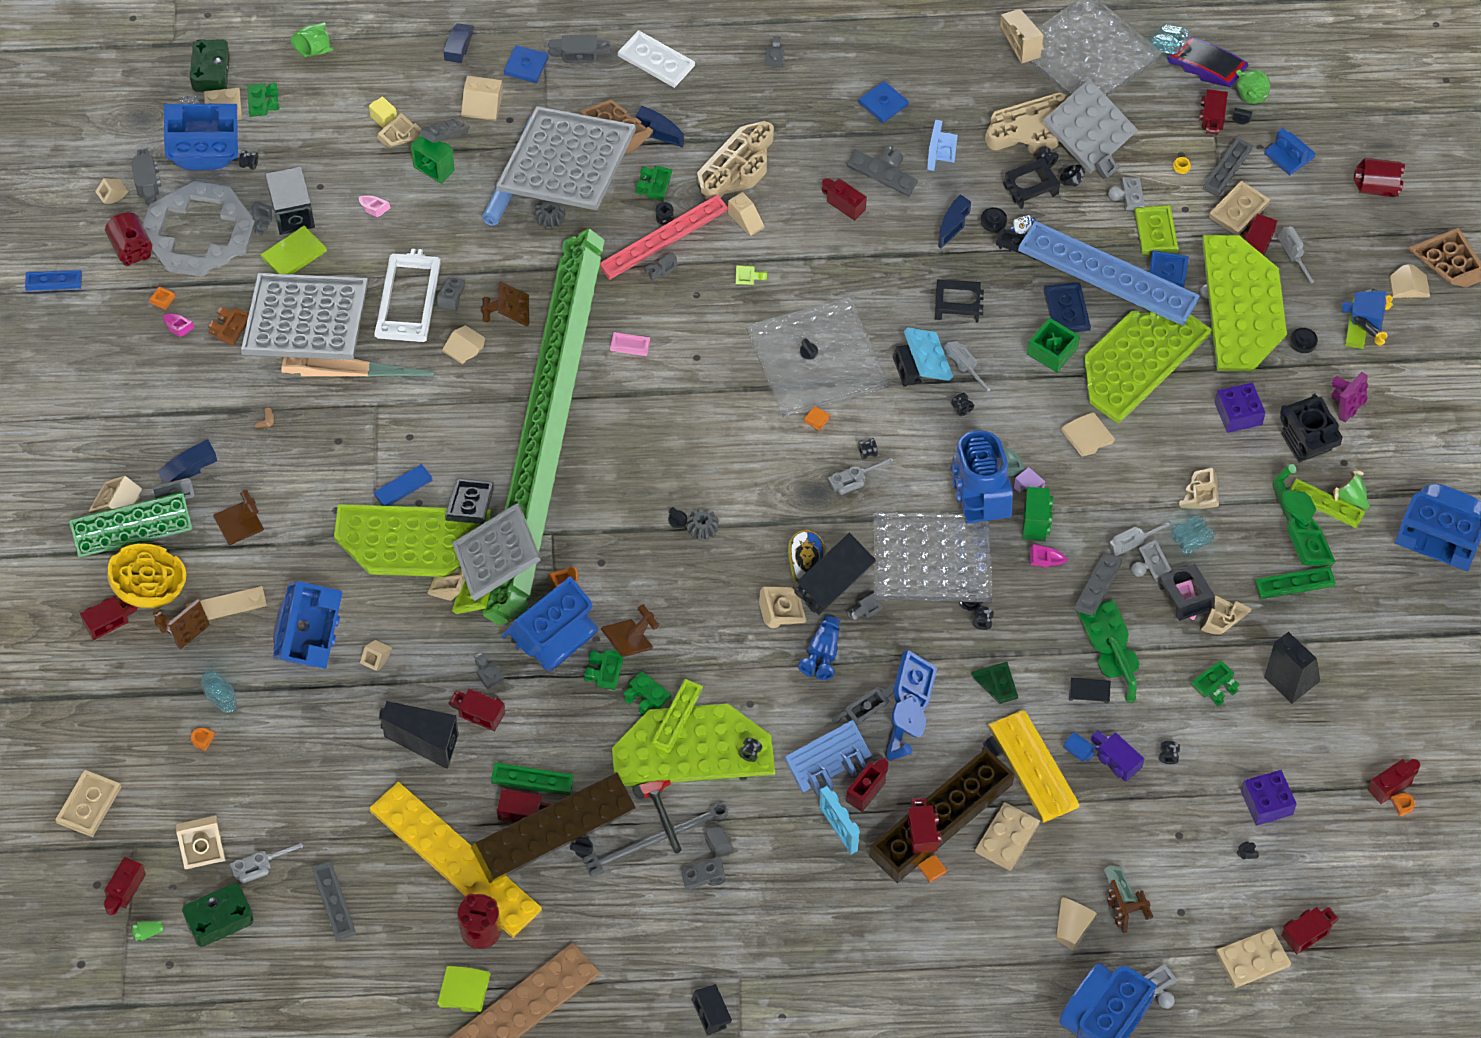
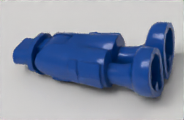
(824, 647)

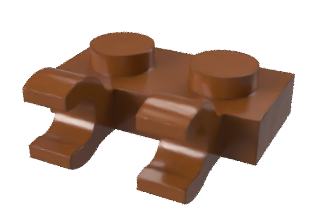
(232, 328)

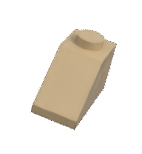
(745, 214)

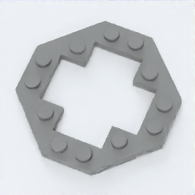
(217, 254)

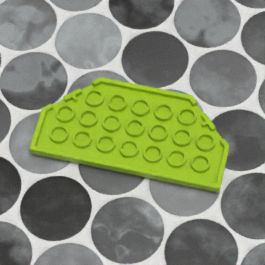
(1242, 302)
(1138, 359)
(401, 539)
(702, 751)

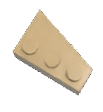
(1022, 35)

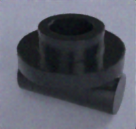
(1242, 116)
(808, 350)
(677, 518)
(992, 745)
(582, 847)
(1247, 851)

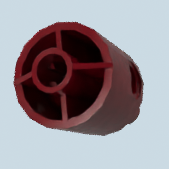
(1379, 177)
(128, 238)
(479, 921)

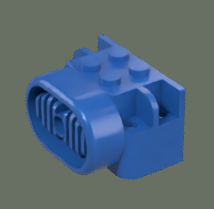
(201, 135)
(981, 477)
(1442, 525)
(319, 612)
(555, 625)
(1108, 1003)

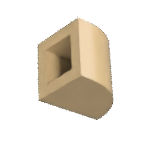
(111, 190)
(375, 655)

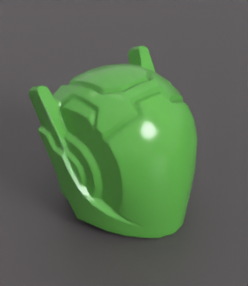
(312, 40)
(1253, 86)

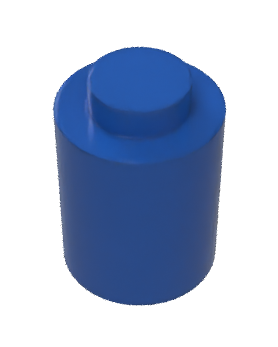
(1079, 747)

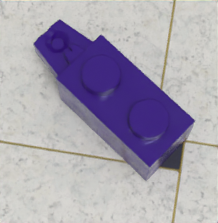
(1117, 755)

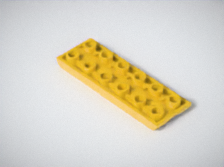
(1034, 766)

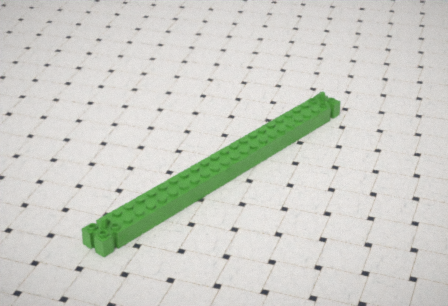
(549, 408)

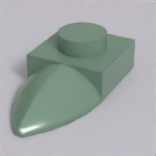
(1015, 465)

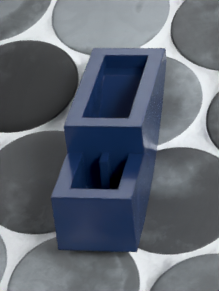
(458, 42)
(662, 127)
(954, 220)
(188, 462)

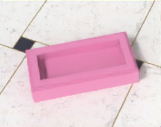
(630, 344)

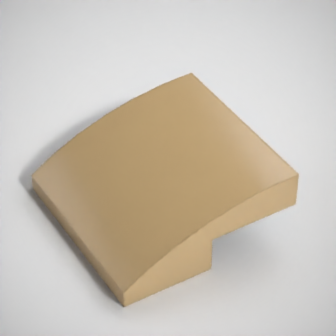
(1087, 434)

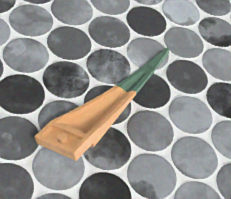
(342, 367)

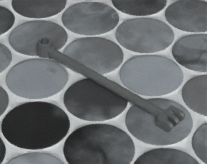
(598, 863)

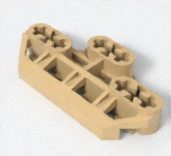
(1026, 127)
(744, 164)

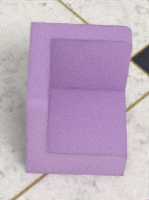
(1028, 478)

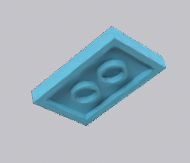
(928, 354)
(839, 819)

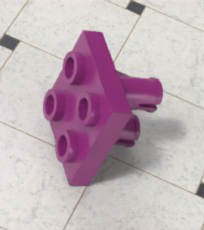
(1350, 395)

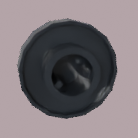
(1072, 175)
(993, 219)
(1303, 340)

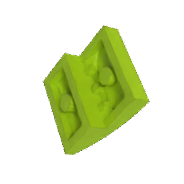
(464, 989)

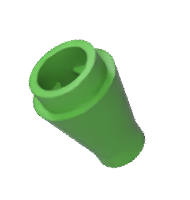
(145, 930)

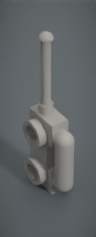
(1293, 247)
(964, 360)
(839, 481)
(1132, 538)
(256, 861)

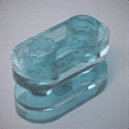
(1170, 39)
(1192, 534)
(218, 691)

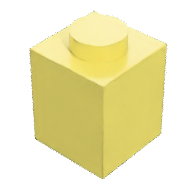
(382, 112)

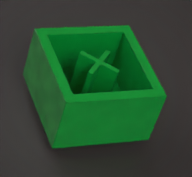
(433, 158)
(1053, 345)
(1037, 514)

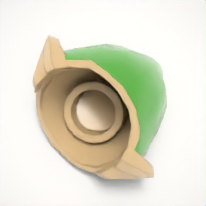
(1353, 491)

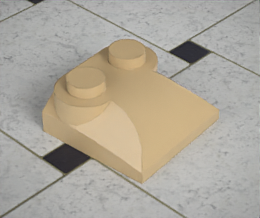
(780, 606)

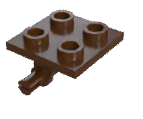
(509, 303)
(239, 520)
(185, 625)
(629, 637)
(1121, 910)

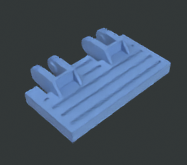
(825, 757)

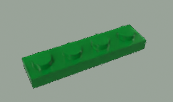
(1295, 582)
(532, 779)

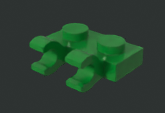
(257, 99)
(658, 185)
(610, 669)
(1213, 678)
(647, 689)

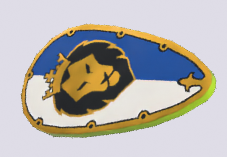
(804, 552)

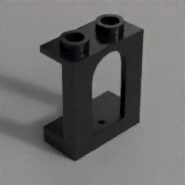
(1049, 182)
(958, 308)
(1191, 606)

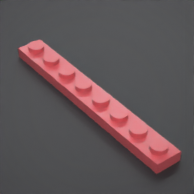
(663, 237)

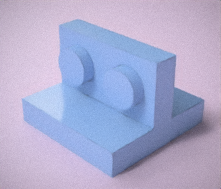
(941, 146)

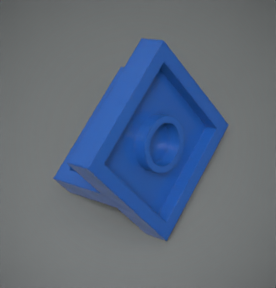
(1289, 152)

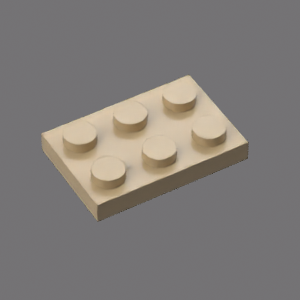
(1239, 208)
(88, 803)
(1007, 836)
(1253, 958)

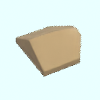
(1409, 283)
(464, 344)
(448, 586)

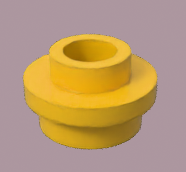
(1184, 162)

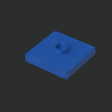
(526, 64)
(883, 102)
(1169, 267)

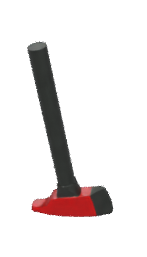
(653, 790)

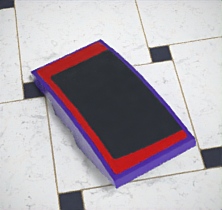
(1209, 62)

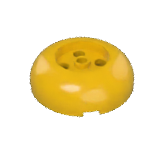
(159, 577)

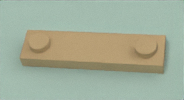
(233, 603)

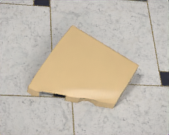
(399, 132)
(1202, 491)
(1224, 616)
(1073, 922)

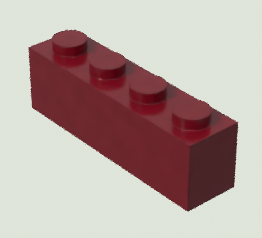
(1260, 232)

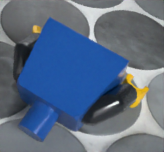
(1369, 312)

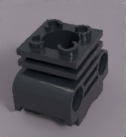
(1309, 428)

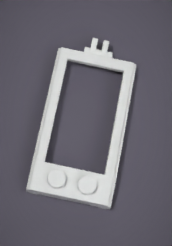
(405, 330)

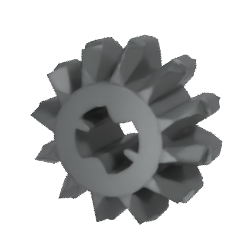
(550, 214)
(702, 524)

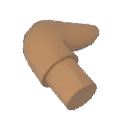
(269, 419)

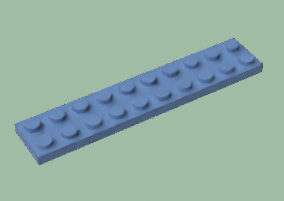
(1109, 273)

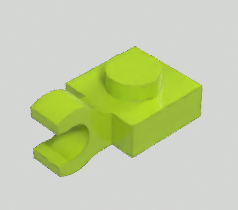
(746, 274)

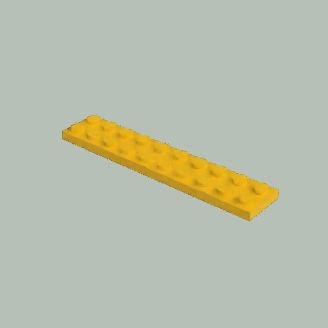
(451, 855)

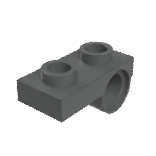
(450, 294)
(706, 872)

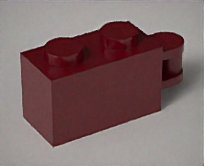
(1214, 111)
(844, 197)
(106, 616)
(478, 708)
(1393, 780)
(867, 784)
(517, 805)
(922, 826)
(123, 885)
(1308, 928)

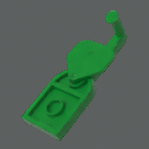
(1302, 528)
(1110, 636)

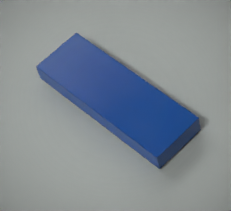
(53, 280)
(403, 486)

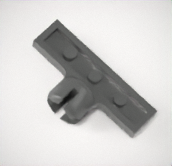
(884, 169)

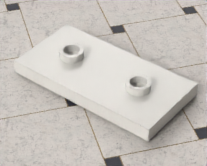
(656, 58)

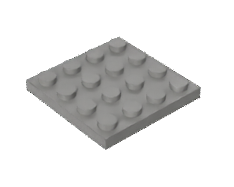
(1089, 125)
(496, 551)

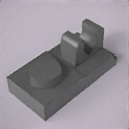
(179, 486)

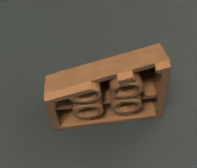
(613, 111)
(1451, 258)

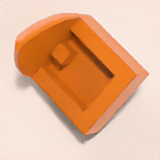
(558, 577)

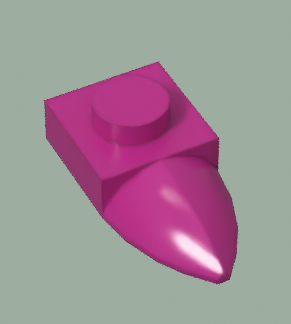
(178, 324)
(1046, 556)

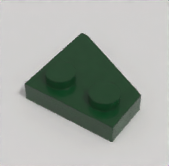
(997, 682)

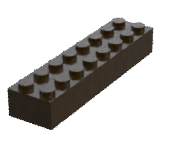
(955, 803)
(553, 827)

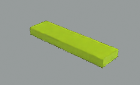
(1326, 503)
(677, 715)

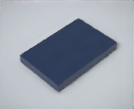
(1068, 306)

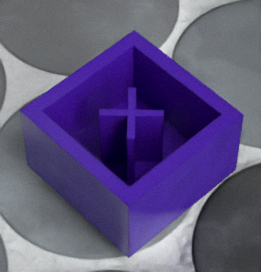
(1239, 407)
(1268, 797)

